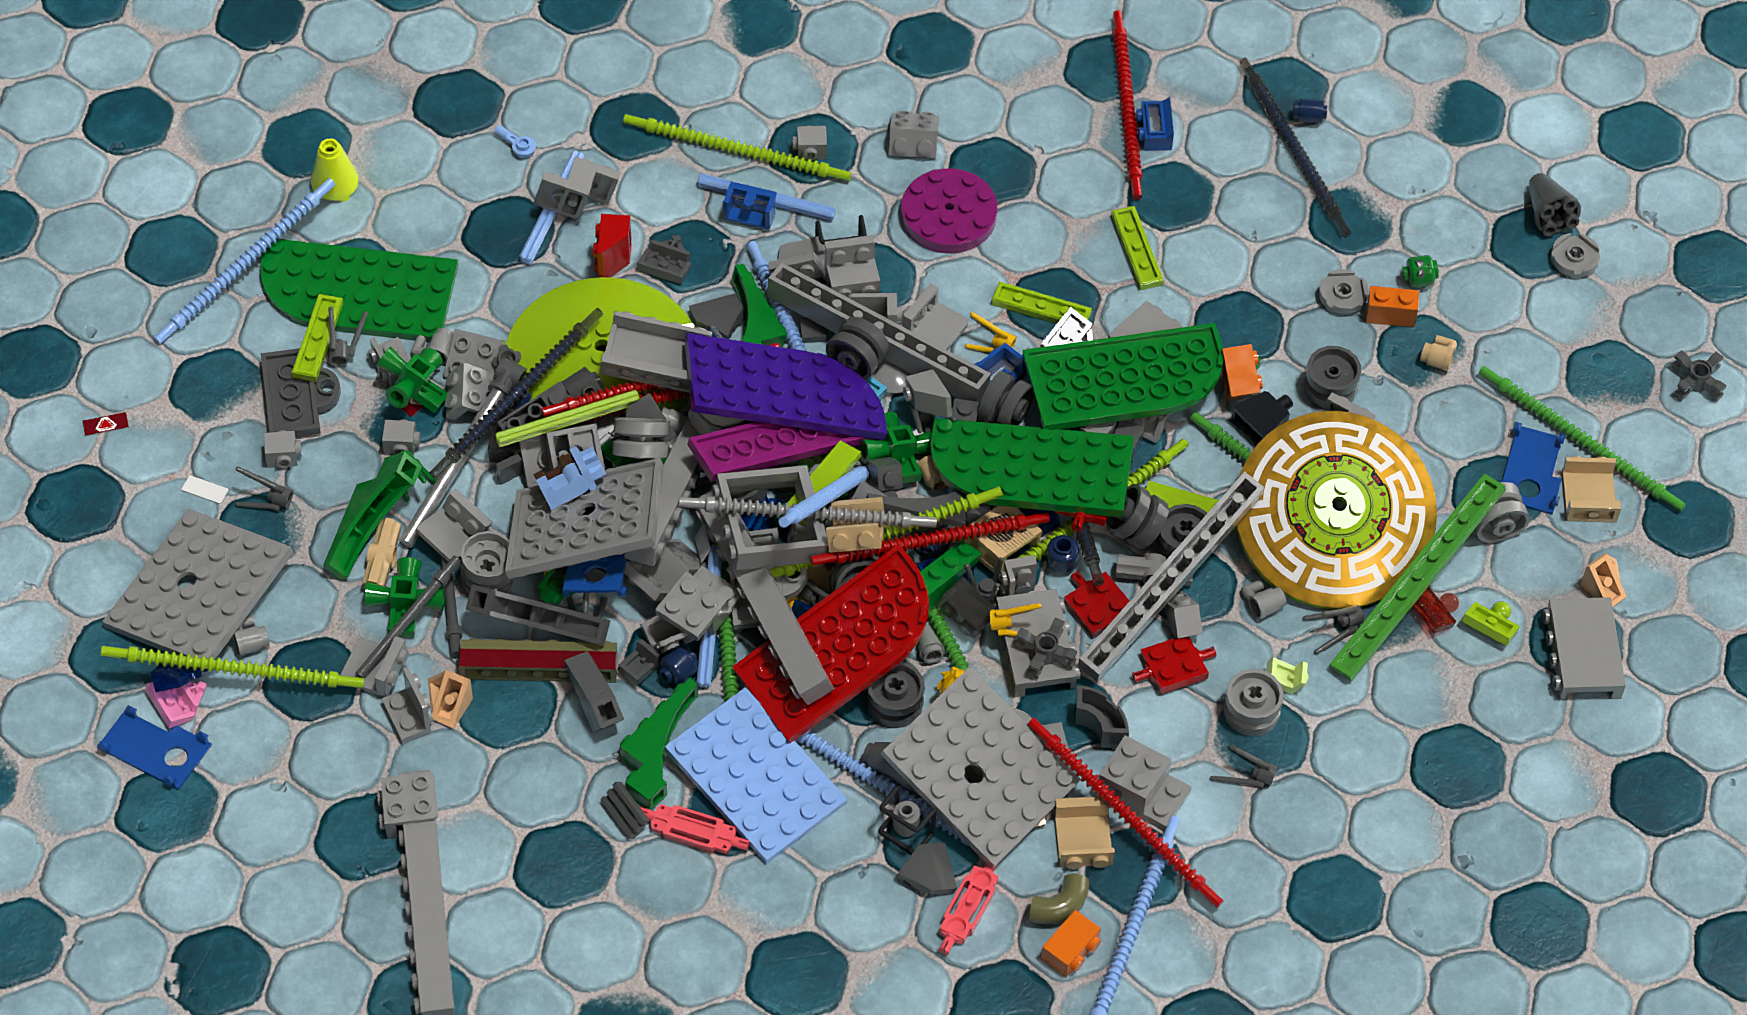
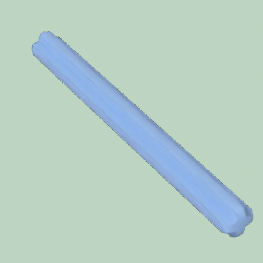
(782, 201)
(544, 221)
(707, 641)

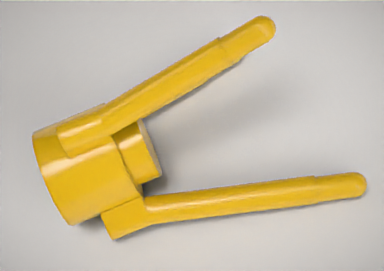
(1000, 337)
(1001, 618)

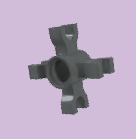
(1699, 375)
(1046, 639)

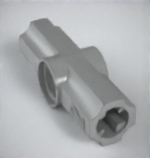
(1141, 567)

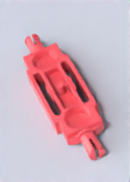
(719, 837)
(957, 926)

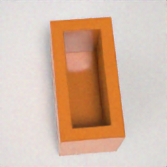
(1392, 306)
(1240, 372)
(1071, 944)

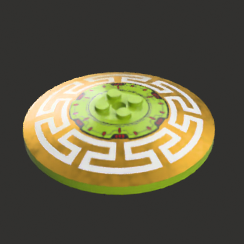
(1325, 553)

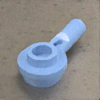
(522, 146)

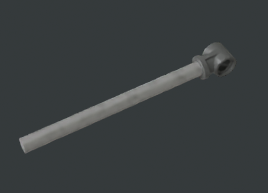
(505, 377)

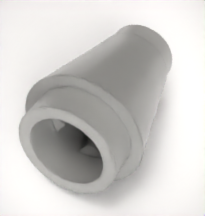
(930, 647)

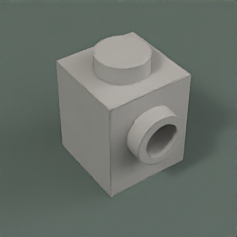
(811, 142)
(400, 436)
(282, 449)

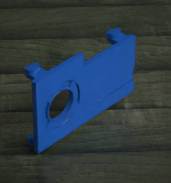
(1534, 460)
(611, 583)
(146, 746)

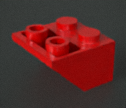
(613, 244)

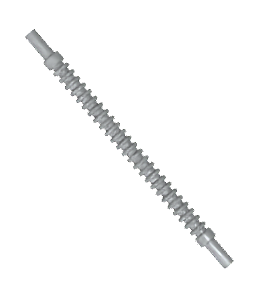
(905, 520)

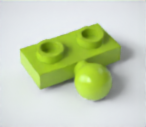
(1492, 622)

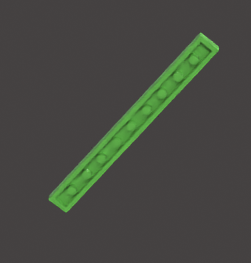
(1417, 577)

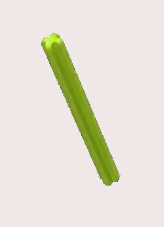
(566, 418)

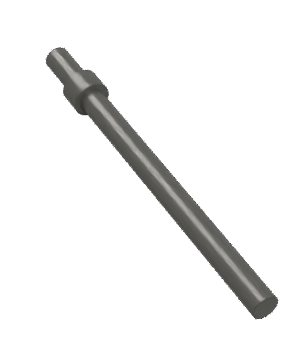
(440, 579)
(453, 630)

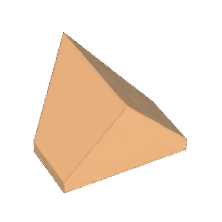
(1603, 579)
(449, 697)

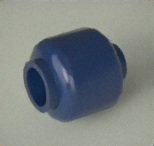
(1062, 553)
(678, 665)

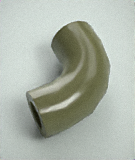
(1058, 908)

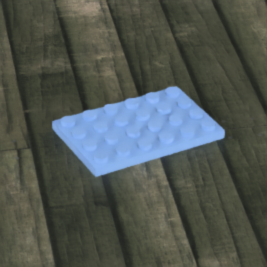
(755, 775)

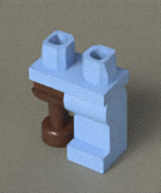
(571, 477)

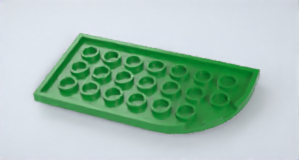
(398, 290)
(1124, 376)
(1035, 465)

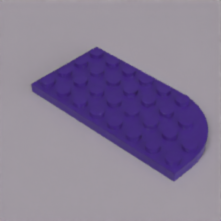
(780, 387)

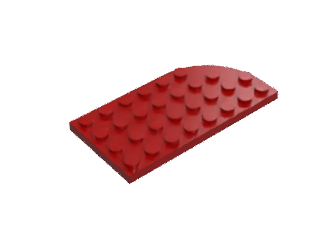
(855, 635)

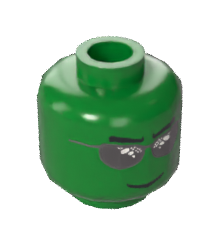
(1420, 271)

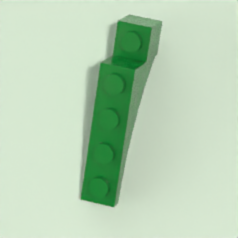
(759, 318)
(367, 508)
(947, 570)
(647, 744)

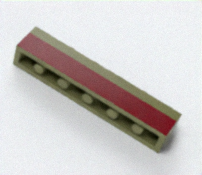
(531, 659)

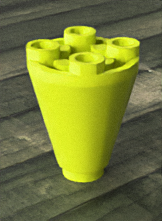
(334, 164)

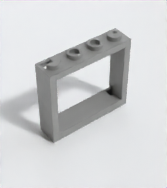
(773, 554)

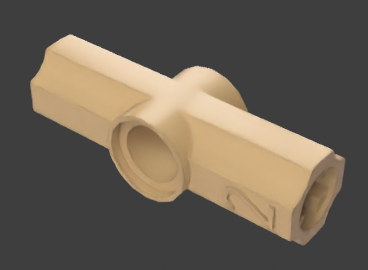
(382, 553)

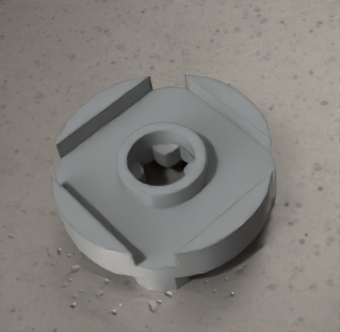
(1571, 266)
(1340, 303)

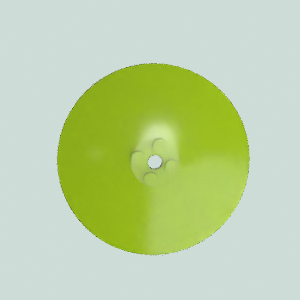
(561, 308)

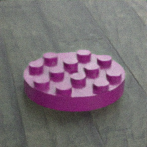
(953, 230)

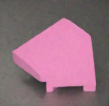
(177, 704)

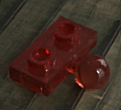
(1437, 611)

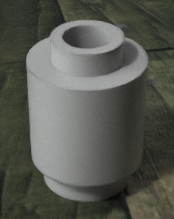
(909, 812)

